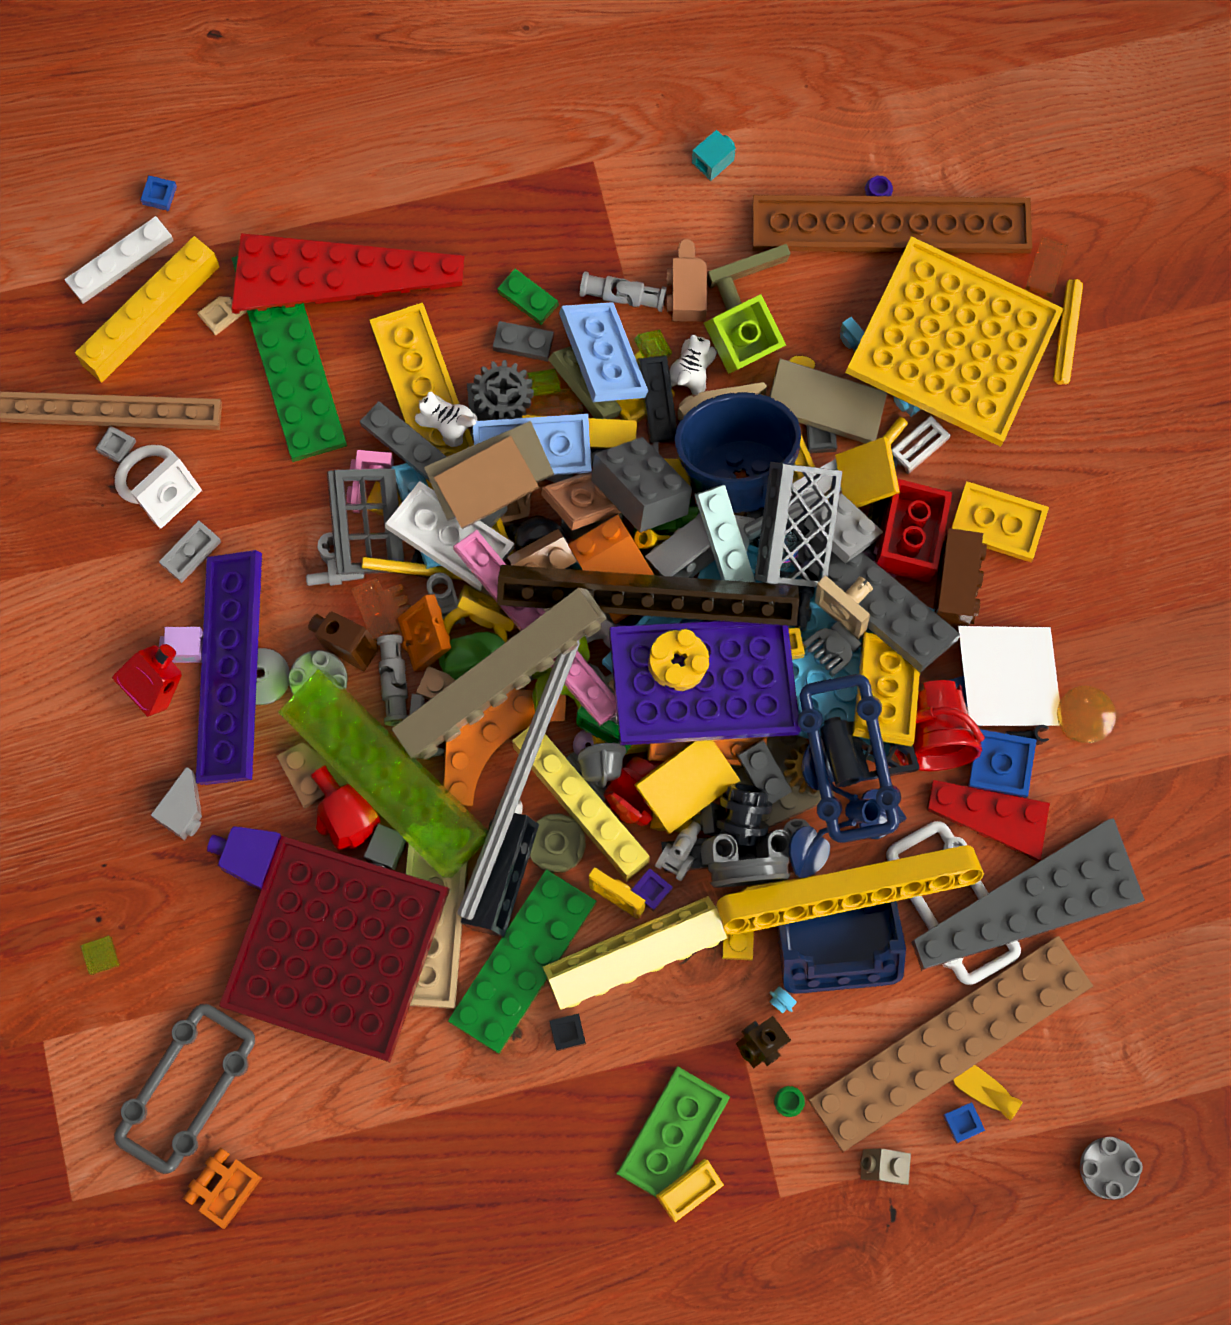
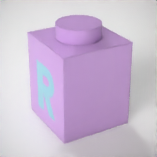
(186, 642)

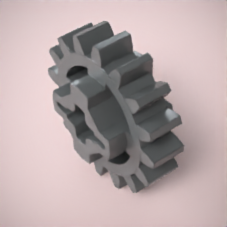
(514, 391)

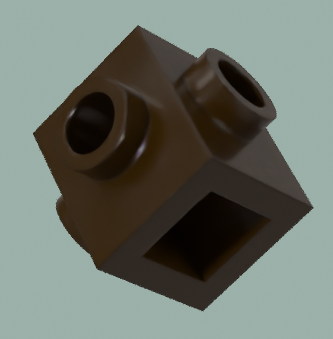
(762, 1042)

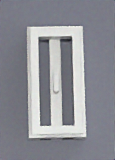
(903, 459)

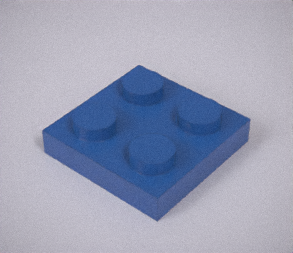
(1003, 764)

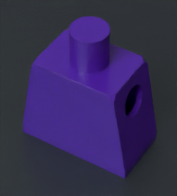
(245, 853)

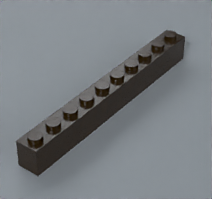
(652, 594)

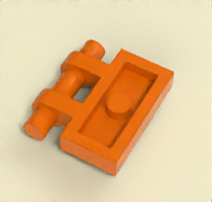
(229, 1193)

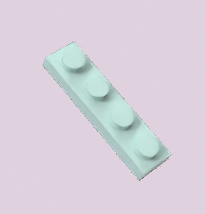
(724, 535)

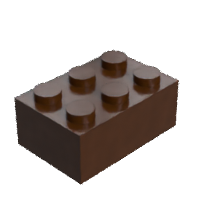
(959, 577)

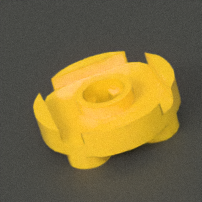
(670, 674)

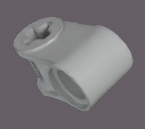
(447, 600)

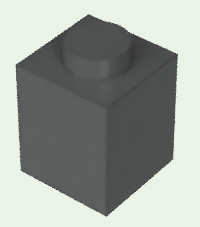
(385, 848)

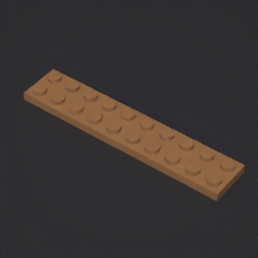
(950, 1043)

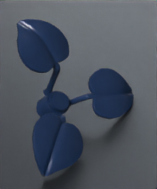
(808, 848)

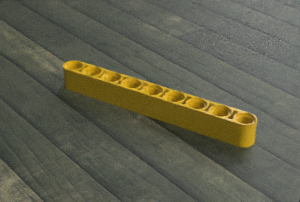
(849, 890)

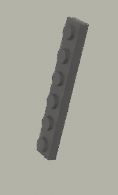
(409, 445)

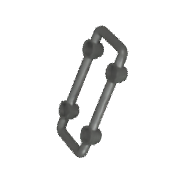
(185, 1142)

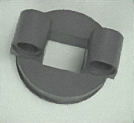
(732, 872)

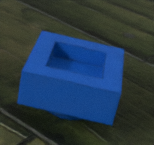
(158, 193)
(963, 1122)

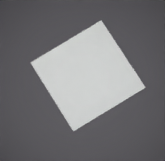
(1010, 675)

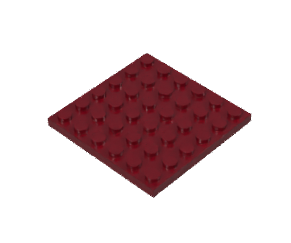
(335, 948)

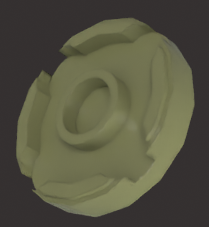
(558, 843)

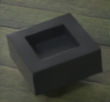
(567, 1032)

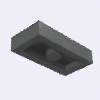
(523, 341)
(764, 771)

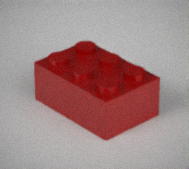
(913, 531)

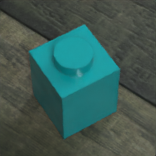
(714, 154)

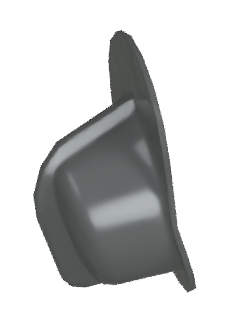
(601, 762)

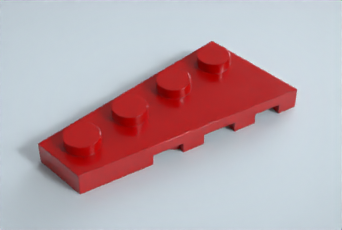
(1002, 817)

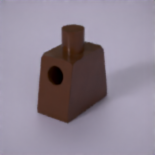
(345, 639)

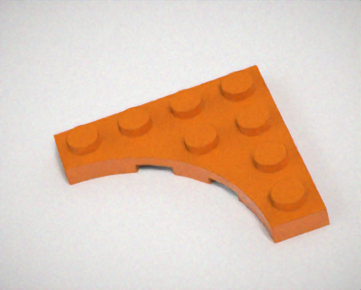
(477, 742)

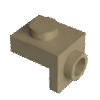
(885, 1166)

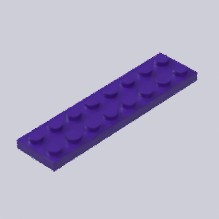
(229, 668)

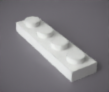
(119, 259)

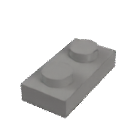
(190, 551)

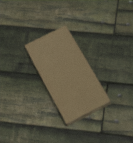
(829, 401)
(525, 440)

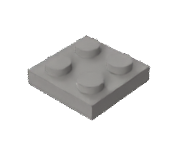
(852, 529)

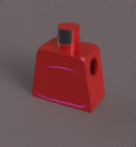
(150, 678)

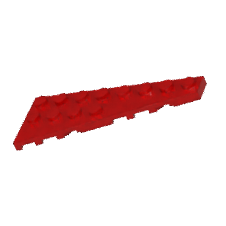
(301, 271)

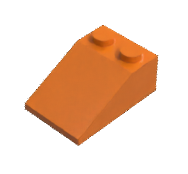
(610, 550)

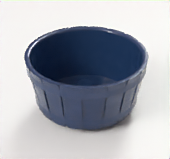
(734, 436)

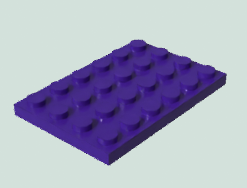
(742, 694)

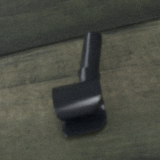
(1032, 734)

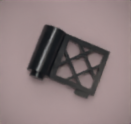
(847, 755)

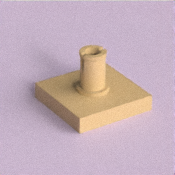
(845, 605)

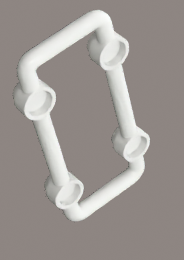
(928, 917)

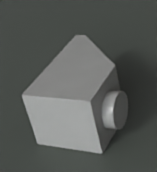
(181, 807)

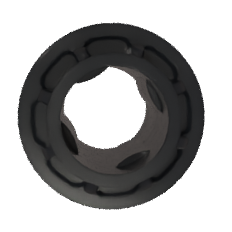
(744, 813)

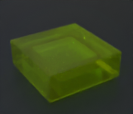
(652, 344)
(544, 382)
(100, 955)

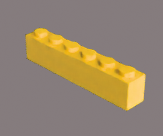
(147, 309)

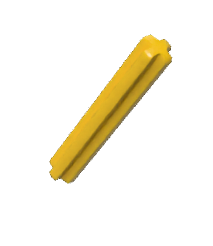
(1068, 332)

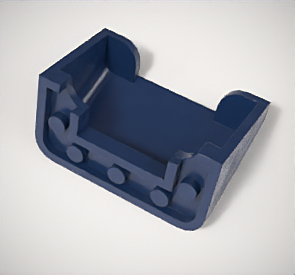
(843, 950)

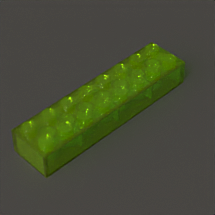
(384, 773)

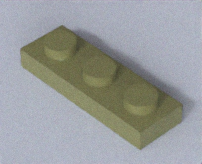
(568, 367)

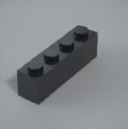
(505, 878)

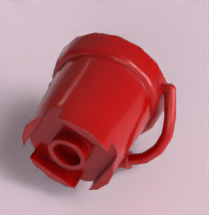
(943, 729)

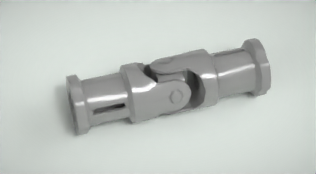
(627, 292)
(393, 679)

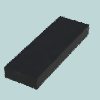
(659, 399)

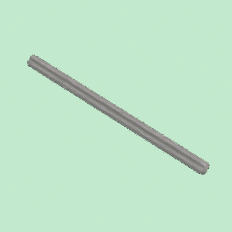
(516, 784)

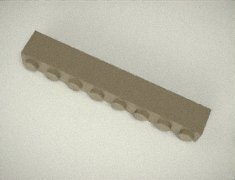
(499, 674)

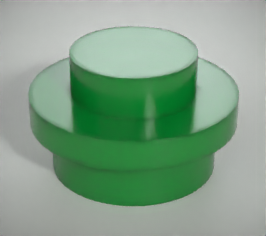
(789, 1101)

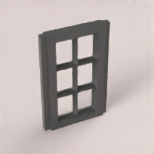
(339, 519)

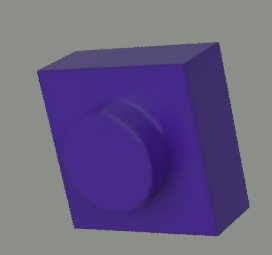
(652, 889)

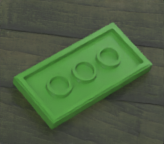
(673, 1133)

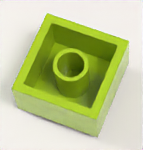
(744, 334)

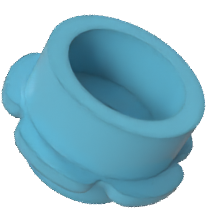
(782, 1000)

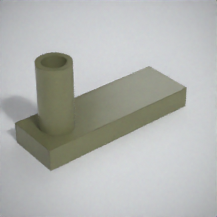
(724, 276)

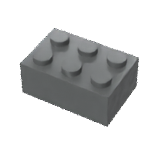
(641, 484)

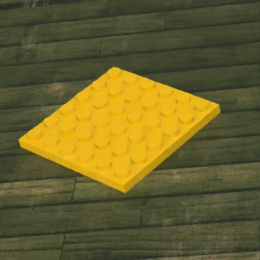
(955, 341)

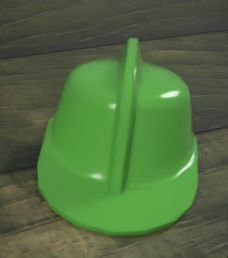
(468, 652)

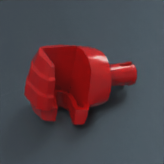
(624, 796)
(343, 812)

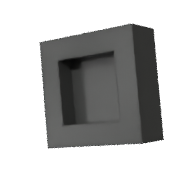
(708, 819)

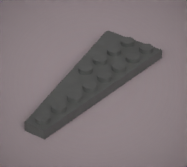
(1063, 889)

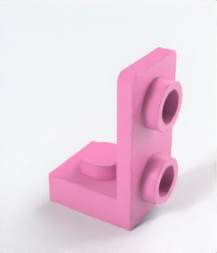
(367, 460)

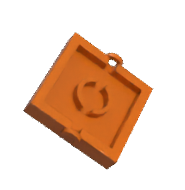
(425, 631)

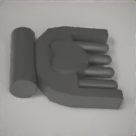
(837, 645)

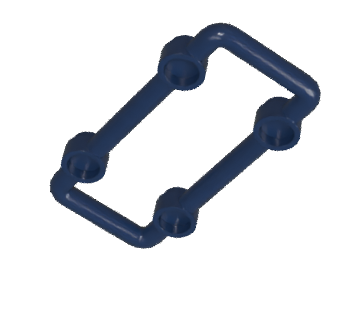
(830, 807)

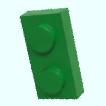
(528, 296)

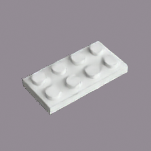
(425, 527)

